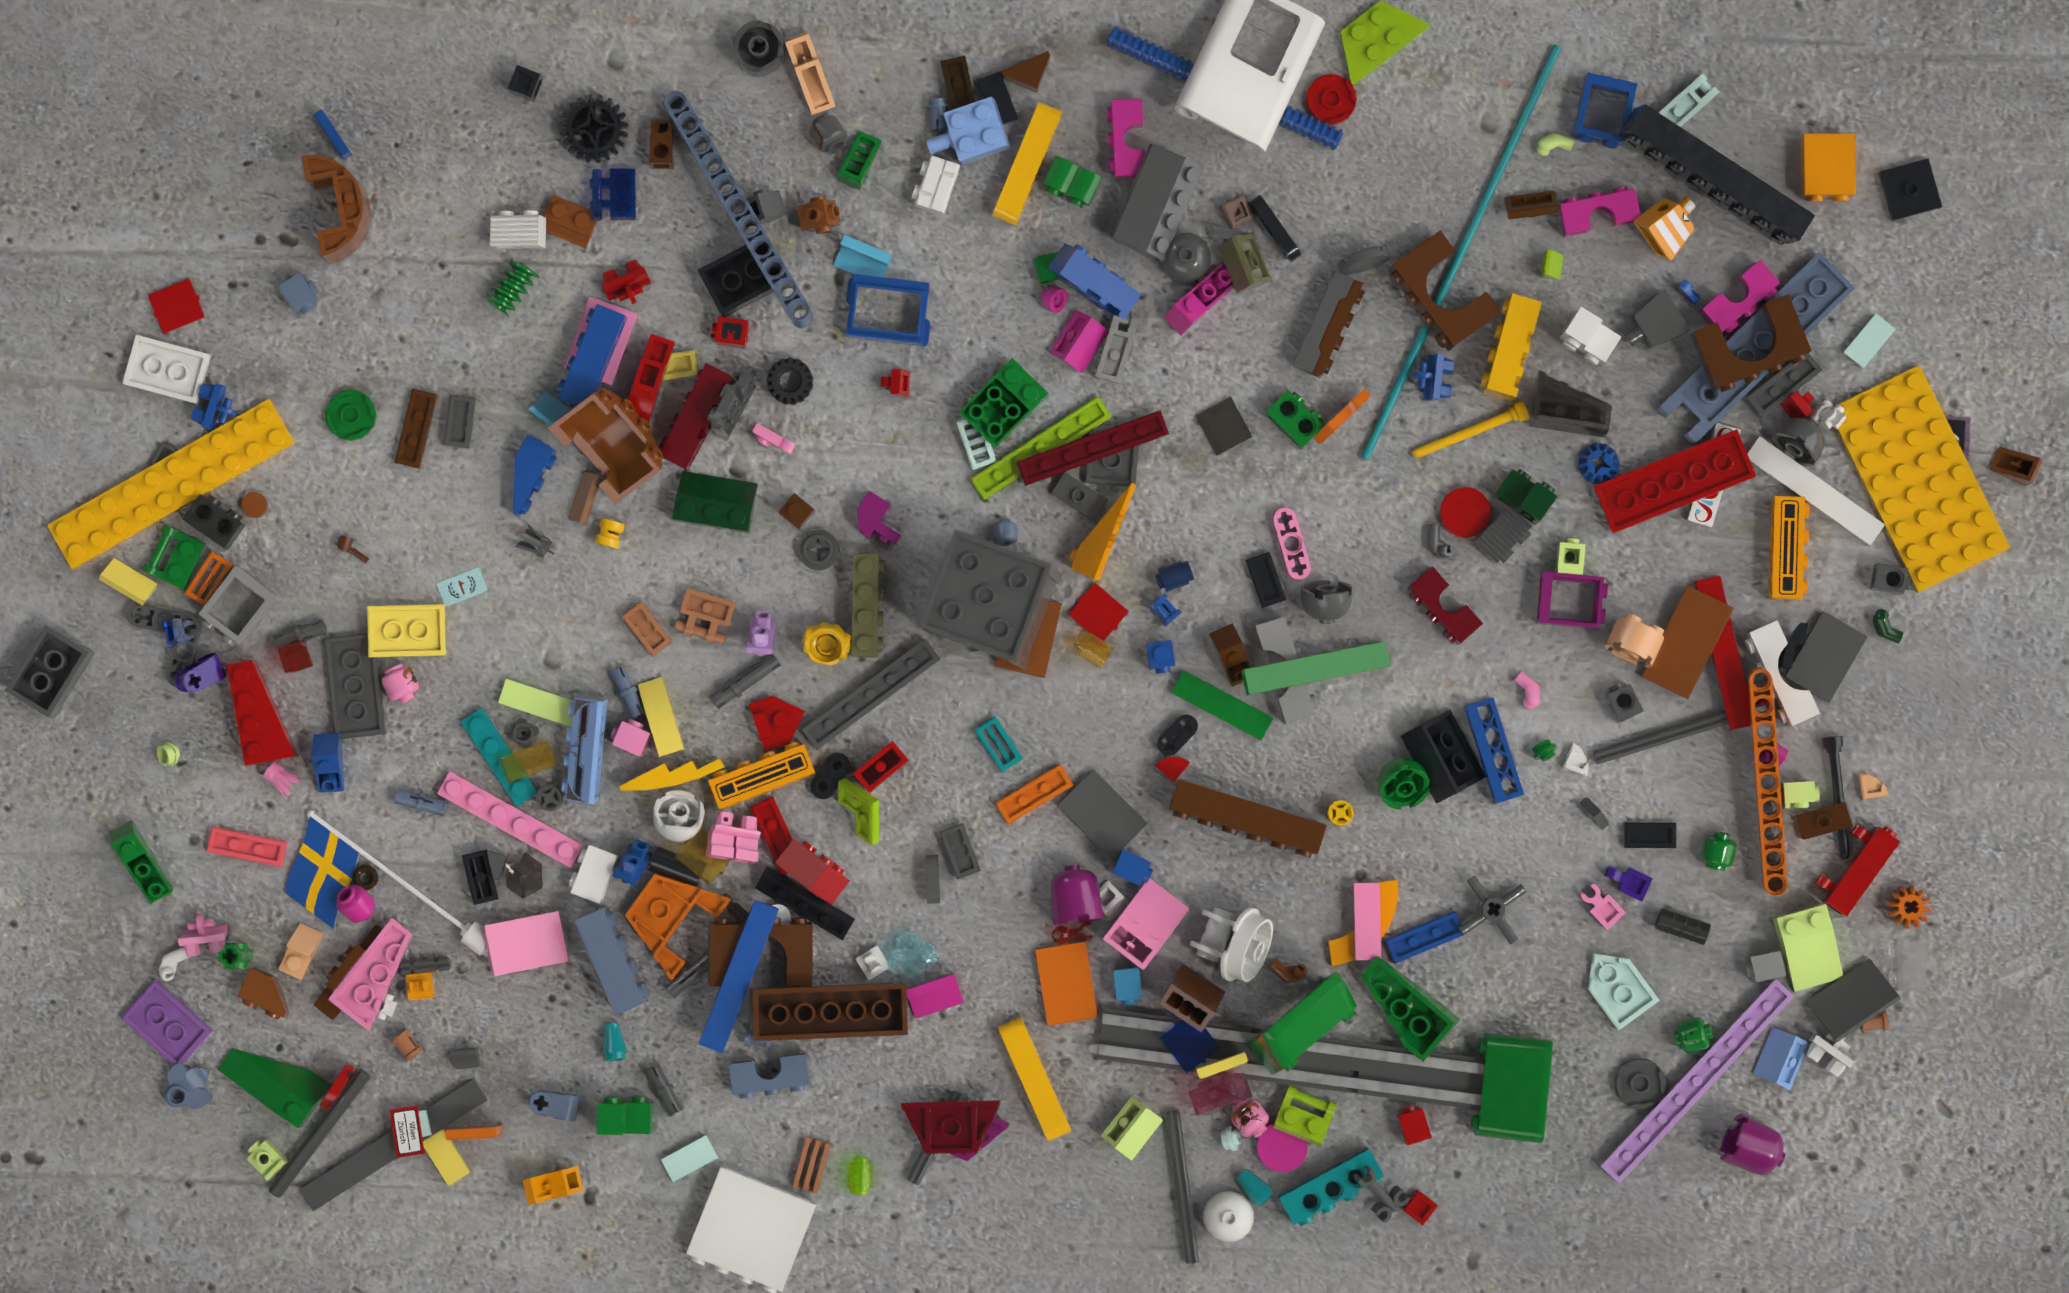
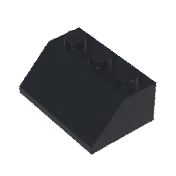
(1444, 755)

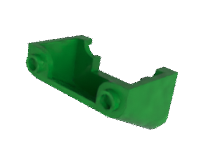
(1514, 1087)

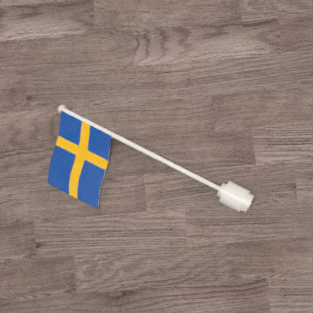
(327, 867)

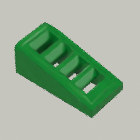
(849, 178)

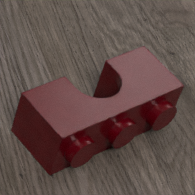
(1456, 625)

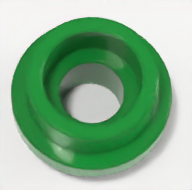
(1544, 750)

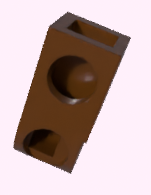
(661, 145)

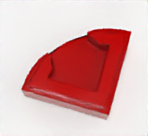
(1172, 767)

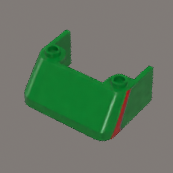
(1304, 1024)

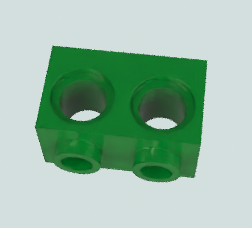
(1290, 423)

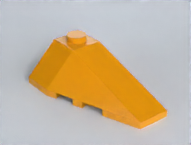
(1096, 547)

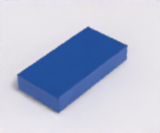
(332, 134)

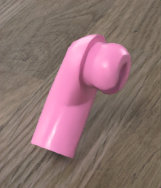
(1531, 690)

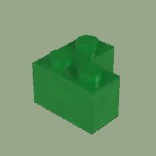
(624, 1117)

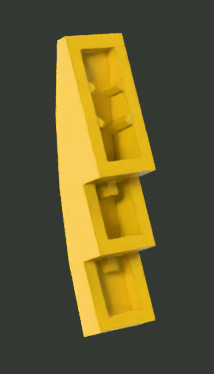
(662, 776)

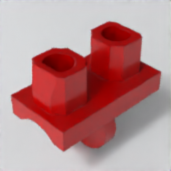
(626, 285)

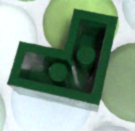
(1526, 497)

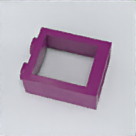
(1545, 593)

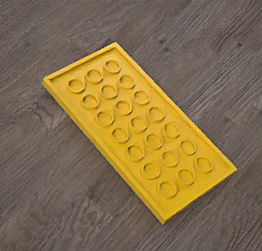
(1919, 479)

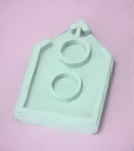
(1619, 989)

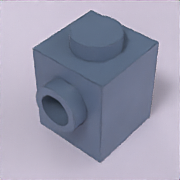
(300, 293)

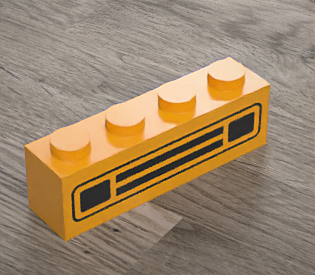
(1787, 548)
(762, 776)

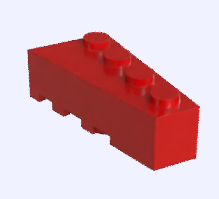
(258, 717)

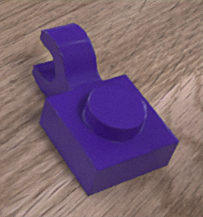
(1632, 882)

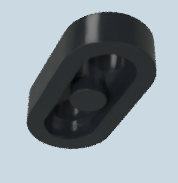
(830, 776)

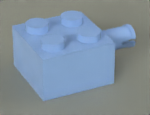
(972, 131)

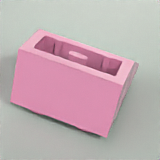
(1146, 924)

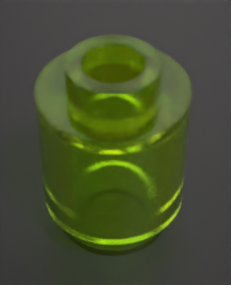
(860, 1175)

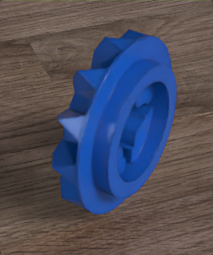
(1587, 467)

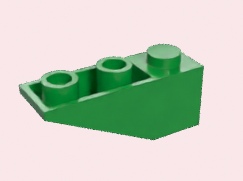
(140, 861)

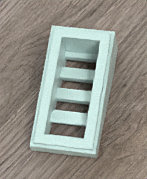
(961, 422)

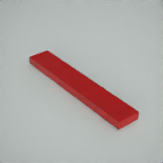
(1728, 664)

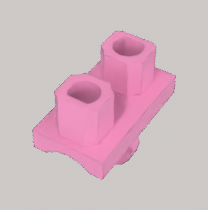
(202, 932)

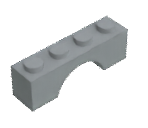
(1276, 638)

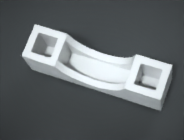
(1767, 645)

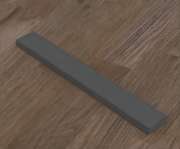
(383, 1150)

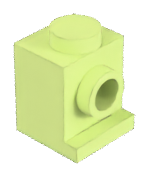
(1578, 550)
(1799, 794)
(276, 1159)

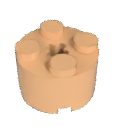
(1635, 641)

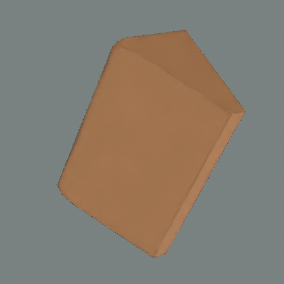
(584, 498)

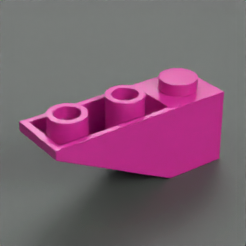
(1199, 300)

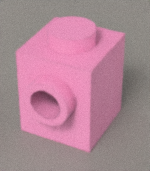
(631, 737)

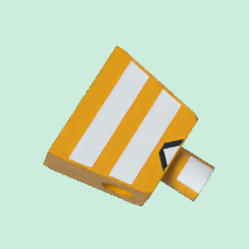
(1666, 226)

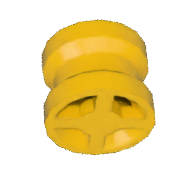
(1343, 815)

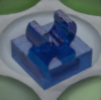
(175, 632)

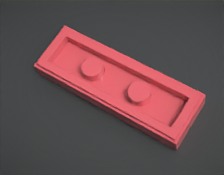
(247, 846)

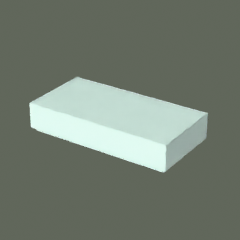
(1869, 341)
(689, 1158)

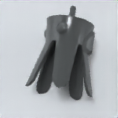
(536, 543)

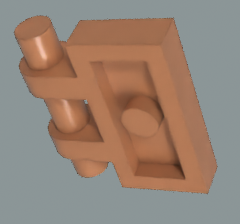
(707, 608)

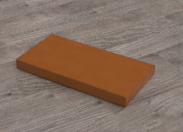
(1688, 642)

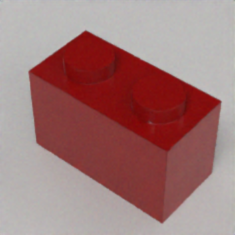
(881, 767)

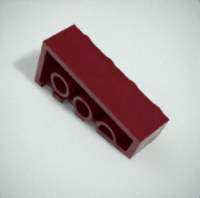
(692, 423)

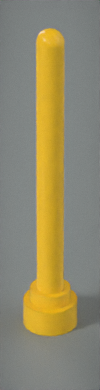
(1515, 413)

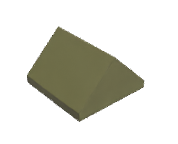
(1244, 262)

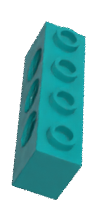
(1293, 1198)

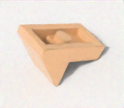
(300, 951)

